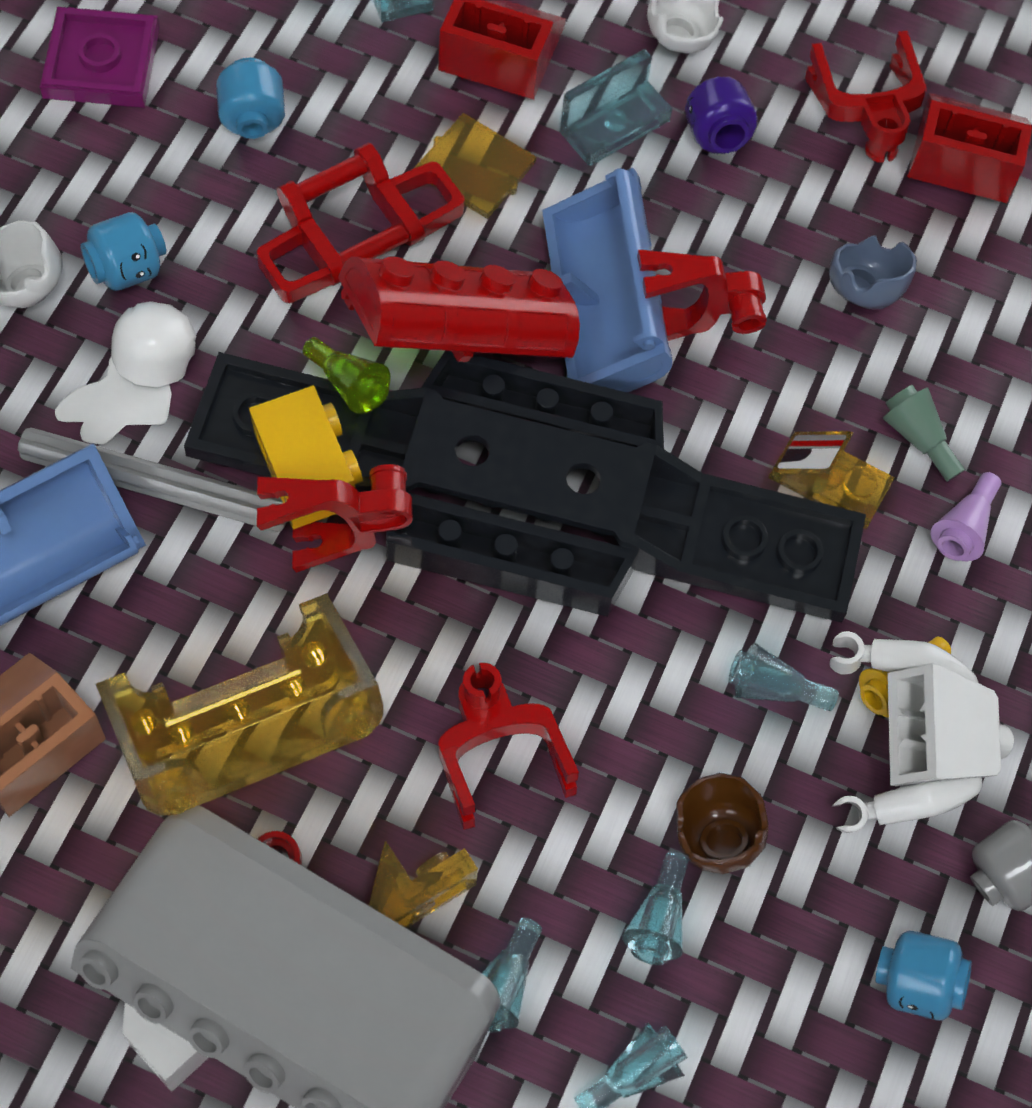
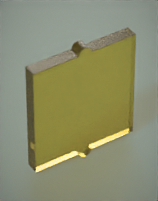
(480, 163)

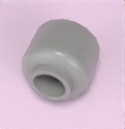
(1005, 866)

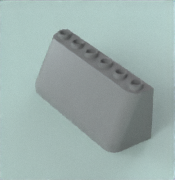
(284, 973)

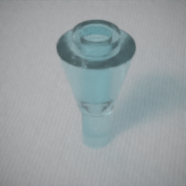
(766, 677)
(657, 926)
(510, 971)
(644, 1064)

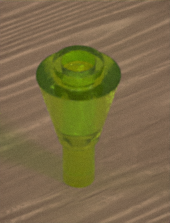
(358, 380)

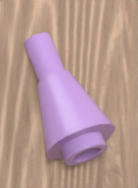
(964, 528)

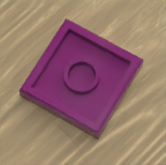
(100, 57)

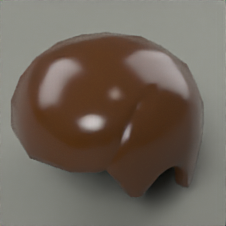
(721, 823)

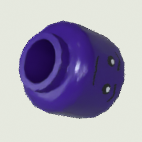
(721, 115)

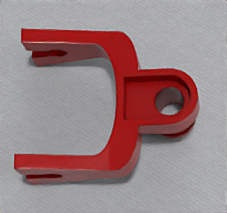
(882, 113)
(722, 293)
(367, 512)
(495, 718)

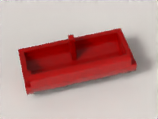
(461, 307)

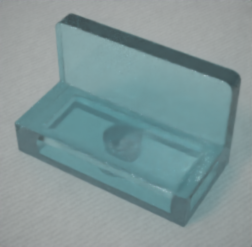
(613, 109)

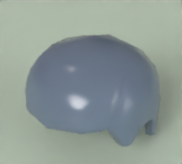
(871, 273)

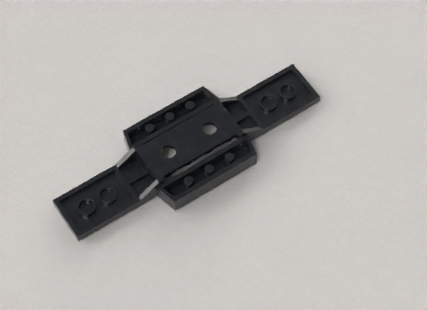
(536, 433)

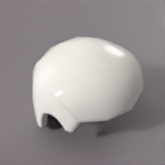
(684, 24)
(27, 264)
(152, 344)

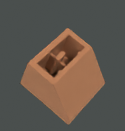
(41, 730)

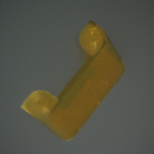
(248, 724)

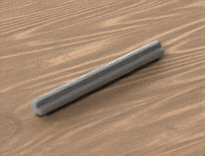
(153, 478)

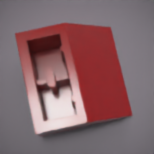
(499, 44)
(970, 148)

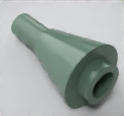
(917, 420)

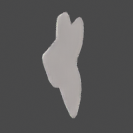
(113, 404)

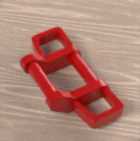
(387, 195)

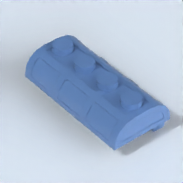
(595, 252)
(61, 531)

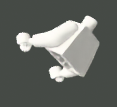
(939, 729)

